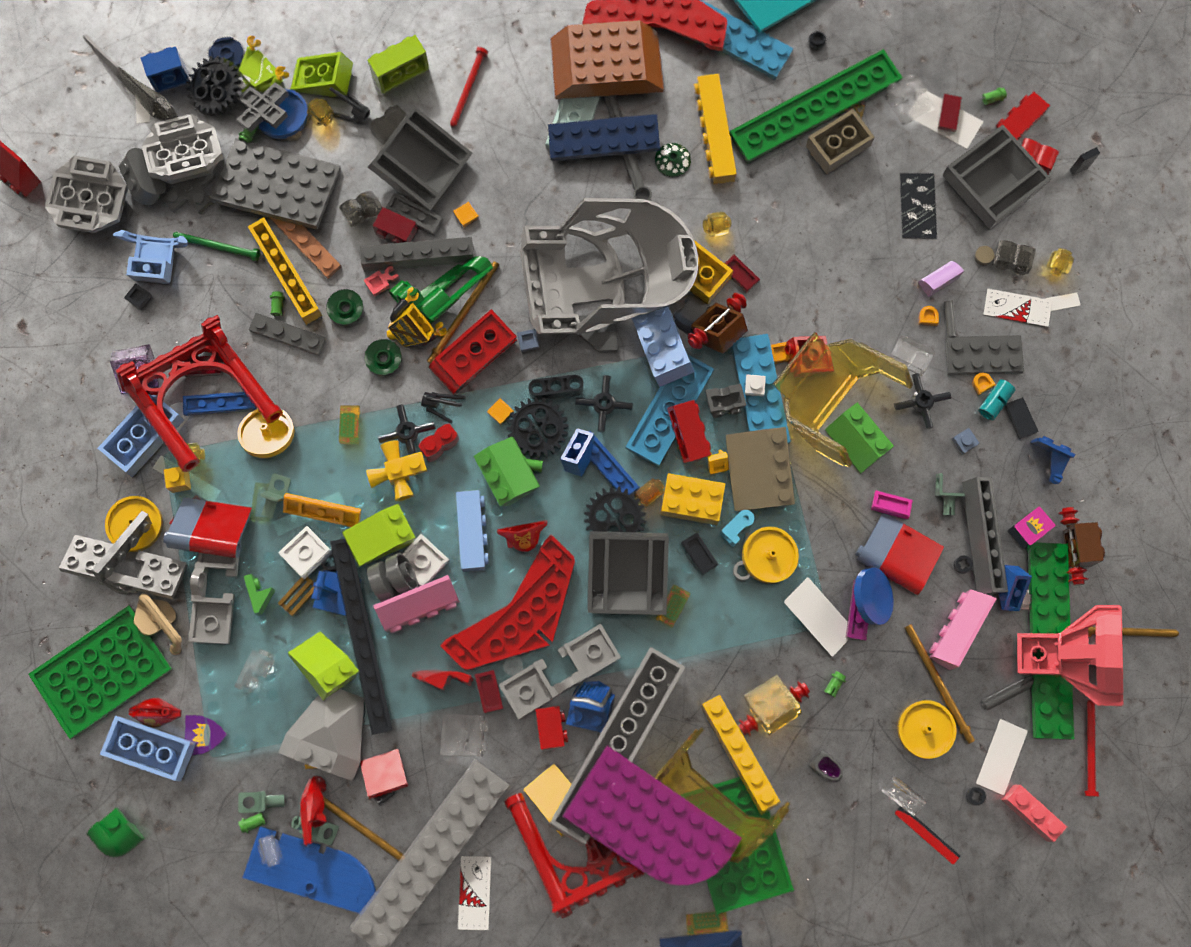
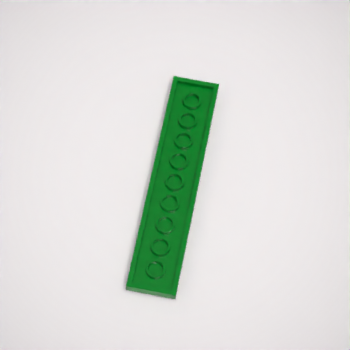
(815, 106)
(1050, 615)

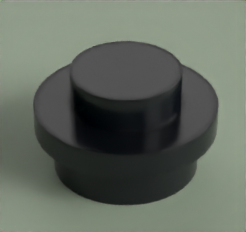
(817, 40)

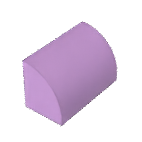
(941, 278)

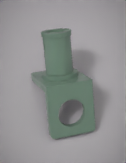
(273, 495)
(949, 498)
(261, 801)
(317, 833)

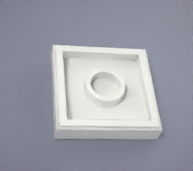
(305, 552)
(425, 559)

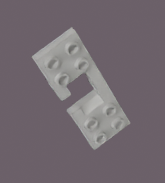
(156, 577)
(211, 616)
(532, 690)

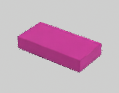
(891, 504)

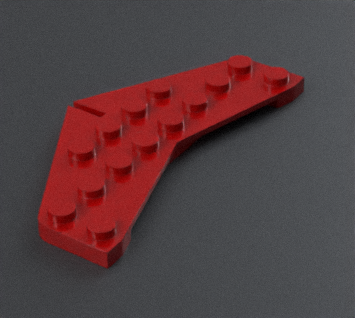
(683, 17)
(515, 626)

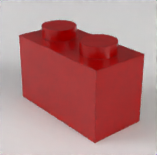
(550, 727)

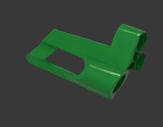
(433, 300)

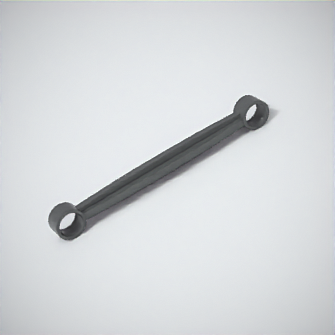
(630, 159)

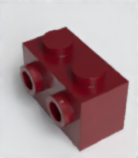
(394, 227)

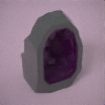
(827, 767)

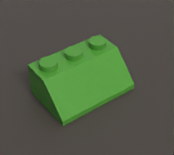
(860, 437)
(506, 471)

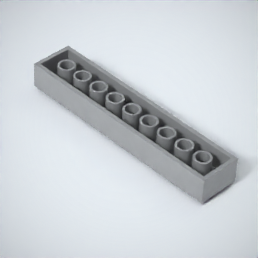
(626, 726)
(429, 856)

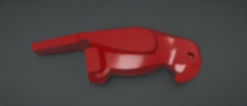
(312, 807)

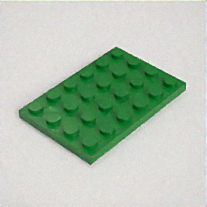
(99, 673)
(756, 876)

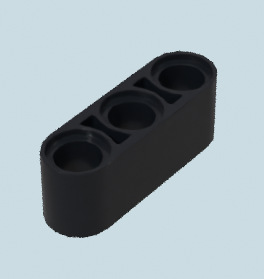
(563, 381)

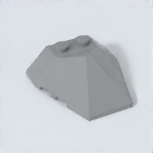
(328, 735)

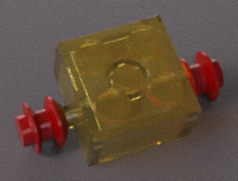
(773, 705)

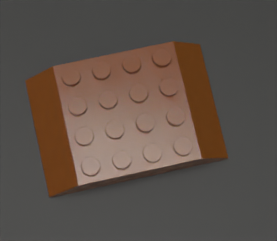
(606, 60)

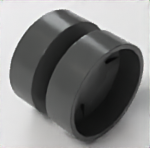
(392, 577)

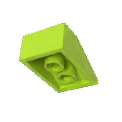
(321, 72)
(379, 535)
(323, 665)

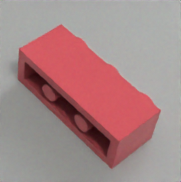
(1034, 813)

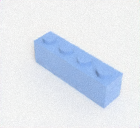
(471, 531)

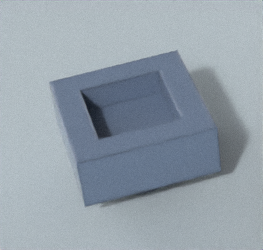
(528, 340)
(965, 441)

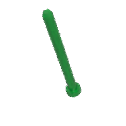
(254, 254)

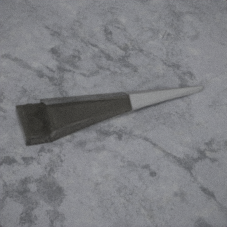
(151, 100)

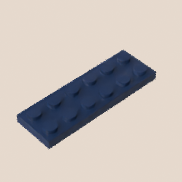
(604, 137)

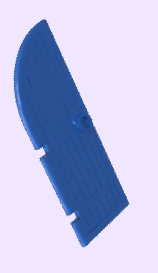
(325, 877)

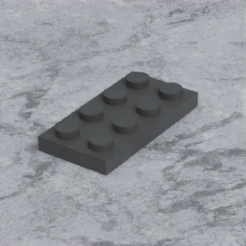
(984, 355)

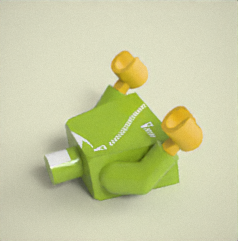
(258, 70)

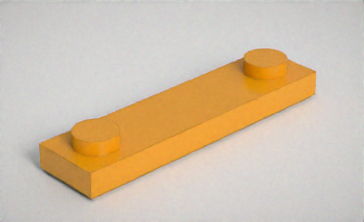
(321, 510)

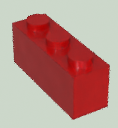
(1025, 115)
(689, 431)

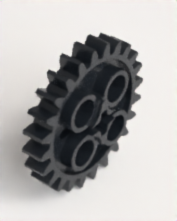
(214, 85)
(552, 419)
(629, 506)

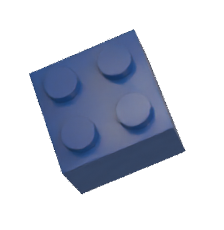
(165, 69)

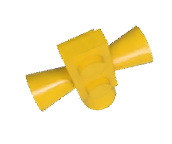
(397, 470)

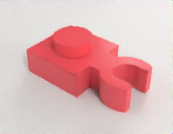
(379, 282)

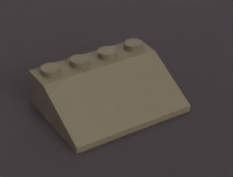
(760, 469)

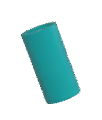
(996, 400)

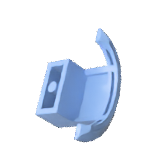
(152, 256)

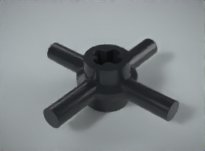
(597, 403)
(919, 405)
(400, 431)

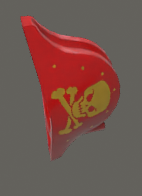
(523, 536)
(154, 712)

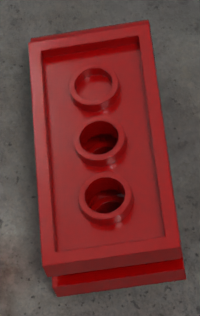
(459, 365)

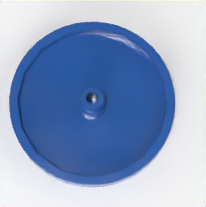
(297, 117)
(873, 596)

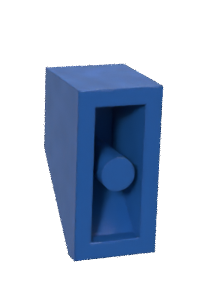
(578, 452)
(1017, 584)

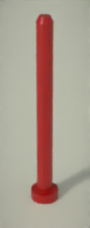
(481, 53)
(1091, 751)

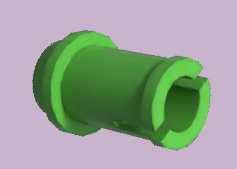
(993, 96)
(246, 135)
(276, 303)
(535, 465)
(835, 684)
(252, 823)

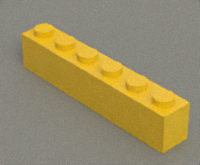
(716, 129)
(285, 271)
(740, 755)

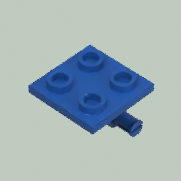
(1059, 457)
(327, 593)

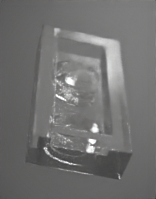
(904, 795)

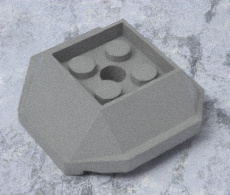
(181, 149)
(76, 182)

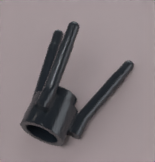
(359, 111)
(432, 401)

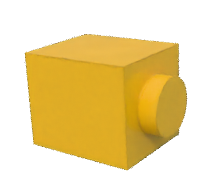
(177, 480)

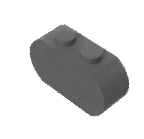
(138, 181)

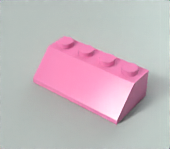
(416, 604)
(961, 629)

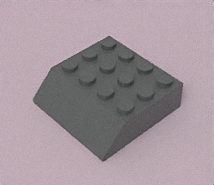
(420, 159)
(996, 176)
(628, 573)

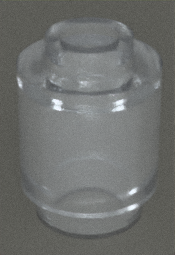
(269, 851)

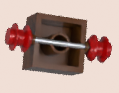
(720, 325)
(1083, 545)

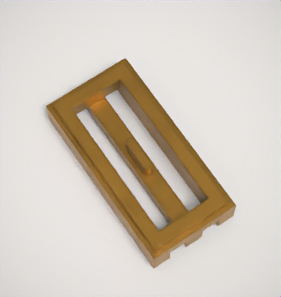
(286, 597)

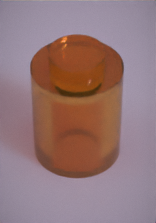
(650, 491)

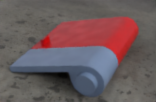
(208, 528)
(900, 553)

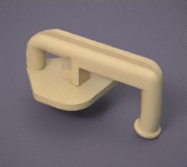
(155, 616)

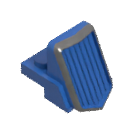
(591, 706)

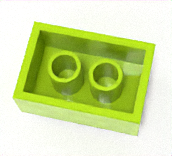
(398, 63)

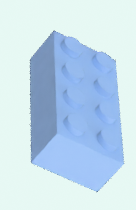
(663, 346)
(135, 439)
(148, 748)

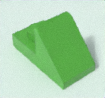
(258, 598)

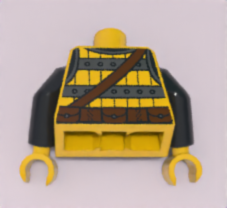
(410, 325)

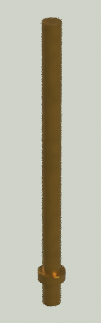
(461, 315)
(964, 729)
(362, 829)

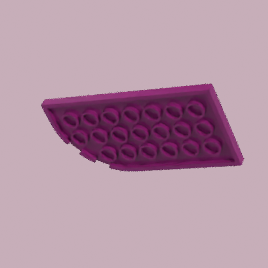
(649, 823)

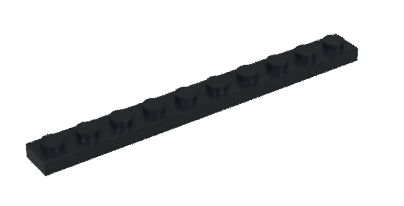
(361, 637)

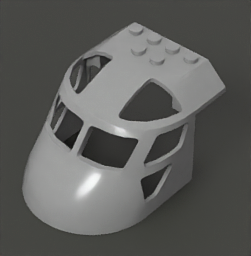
(552, 288)

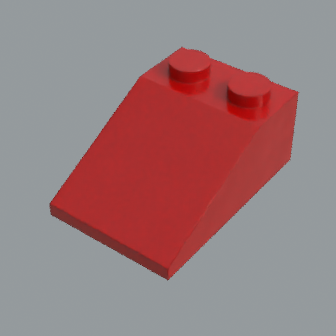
(16, 172)

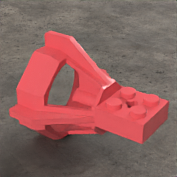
(1070, 654)

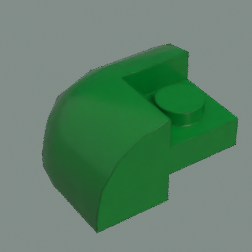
(115, 835)

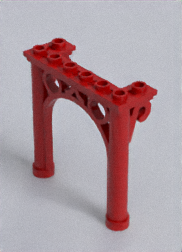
(212, 340)
(544, 864)

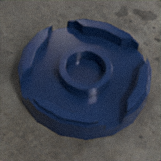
(227, 48)

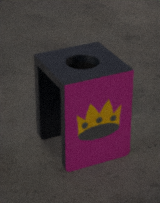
(1031, 528)

